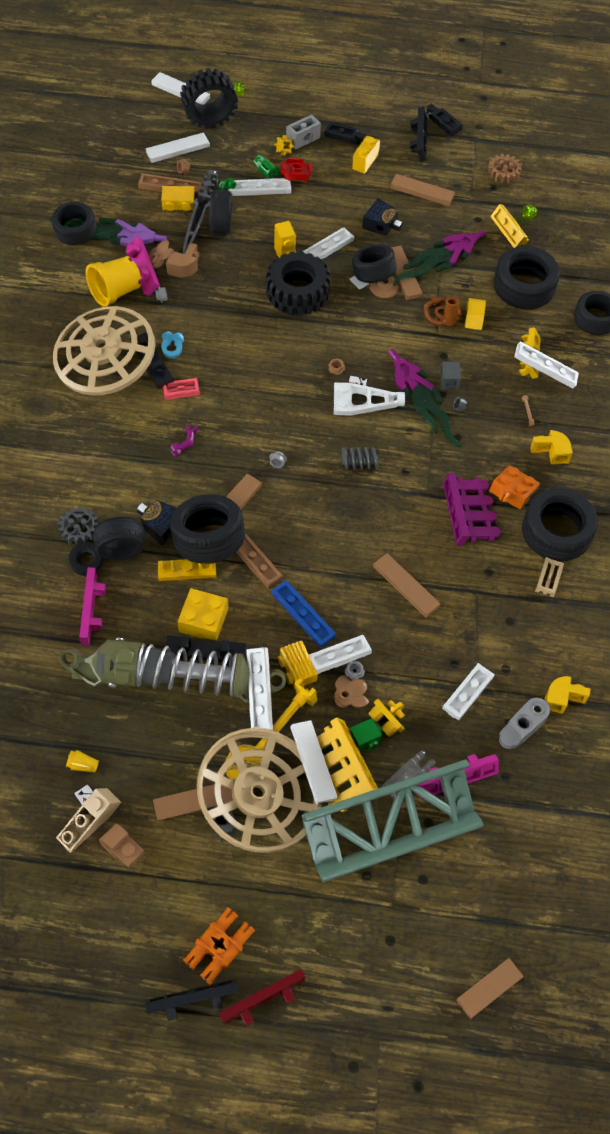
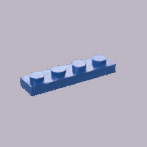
(303, 614)

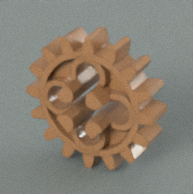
(495, 168)

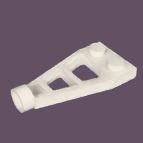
(343, 399)

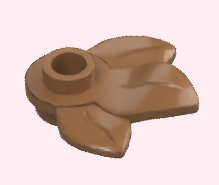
(160, 253)
(352, 692)

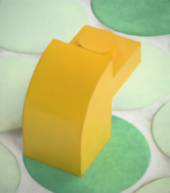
(475, 313)
(556, 444)
(562, 690)

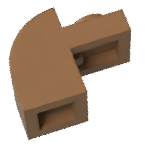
(183, 264)
(121, 845)

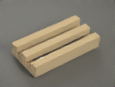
(545, 590)

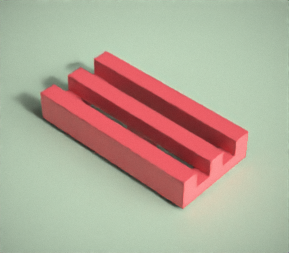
(181, 391)

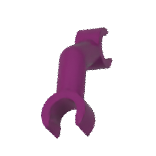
(178, 448)

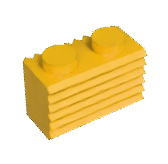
(365, 154)
(178, 198)
(284, 238)
(297, 664)

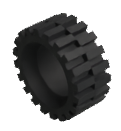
(214, 112)

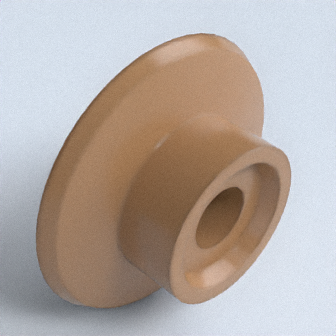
(385, 288)

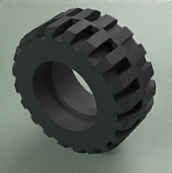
(298, 267)

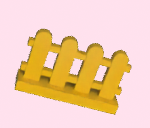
(339, 755)

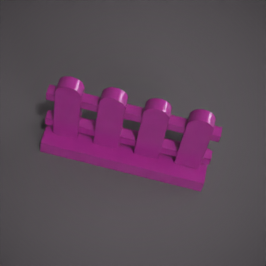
(460, 514)

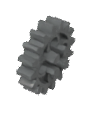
(67, 524)

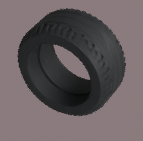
(71, 211)
(220, 212)
(374, 263)
(588, 322)
(119, 538)

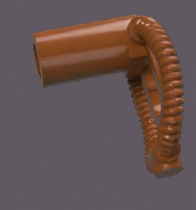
(452, 311)

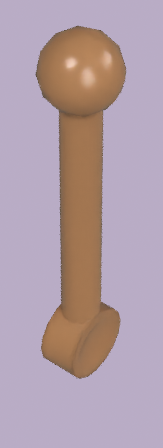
(525, 400)

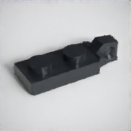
(444, 120)
(344, 133)

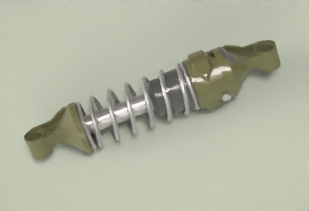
(135, 664)

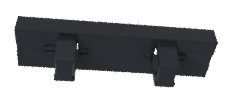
(420, 125)
(157, 368)
(205, 646)
(189, 996)

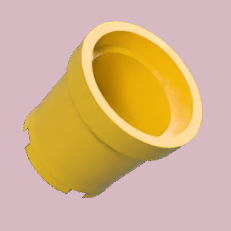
(112, 279)

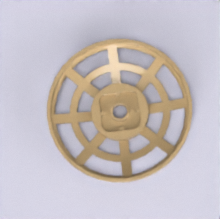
(105, 354)
(243, 787)

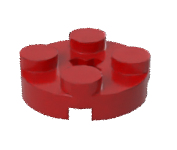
(296, 169)

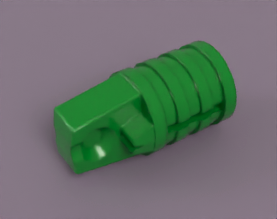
(265, 167)

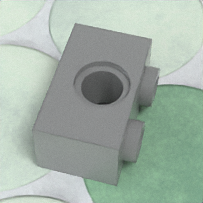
(304, 131)

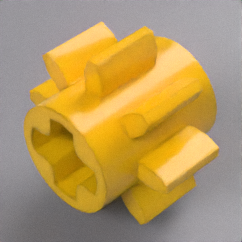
(287, 147)

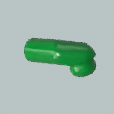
(226, 184)

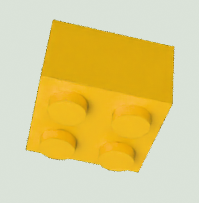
(203, 615)

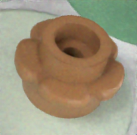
(183, 166)
(336, 366)

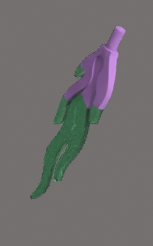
(119, 231)

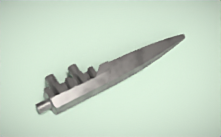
(201, 204)

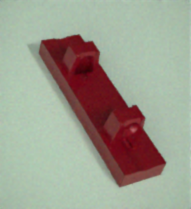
(281, 987)

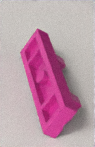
(139, 255)
(89, 623)
(477, 770)

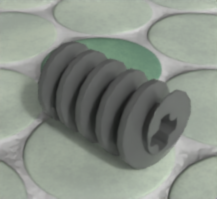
(360, 458)

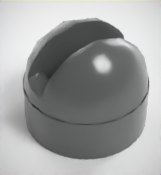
(460, 404)

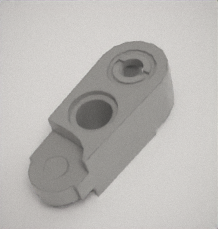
(513, 735)

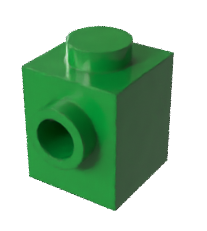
(366, 735)

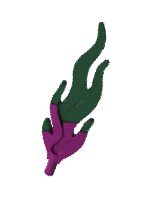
(439, 254)
(421, 394)

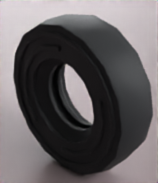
(77, 551)

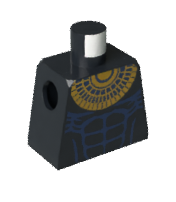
(381, 218)
(157, 520)

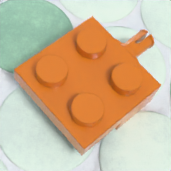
(514, 487)

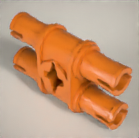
(220, 957)

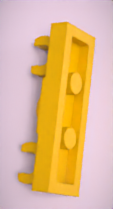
(509, 226)
(533, 341)
(185, 570)

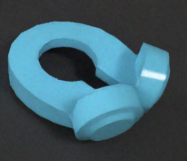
(167, 338)

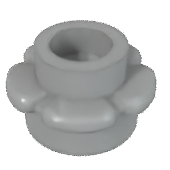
(161, 294)
(277, 459)
(354, 665)

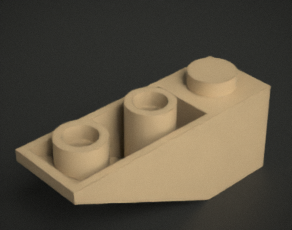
(88, 818)

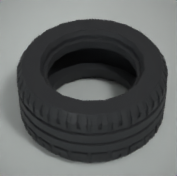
(529, 260)
(566, 503)
(213, 545)

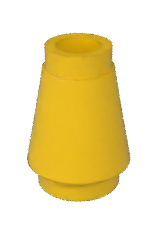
(81, 762)

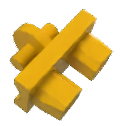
(380, 711)

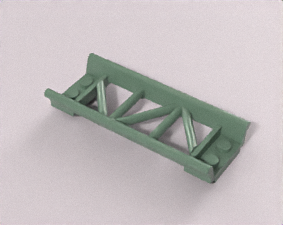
(321, 827)

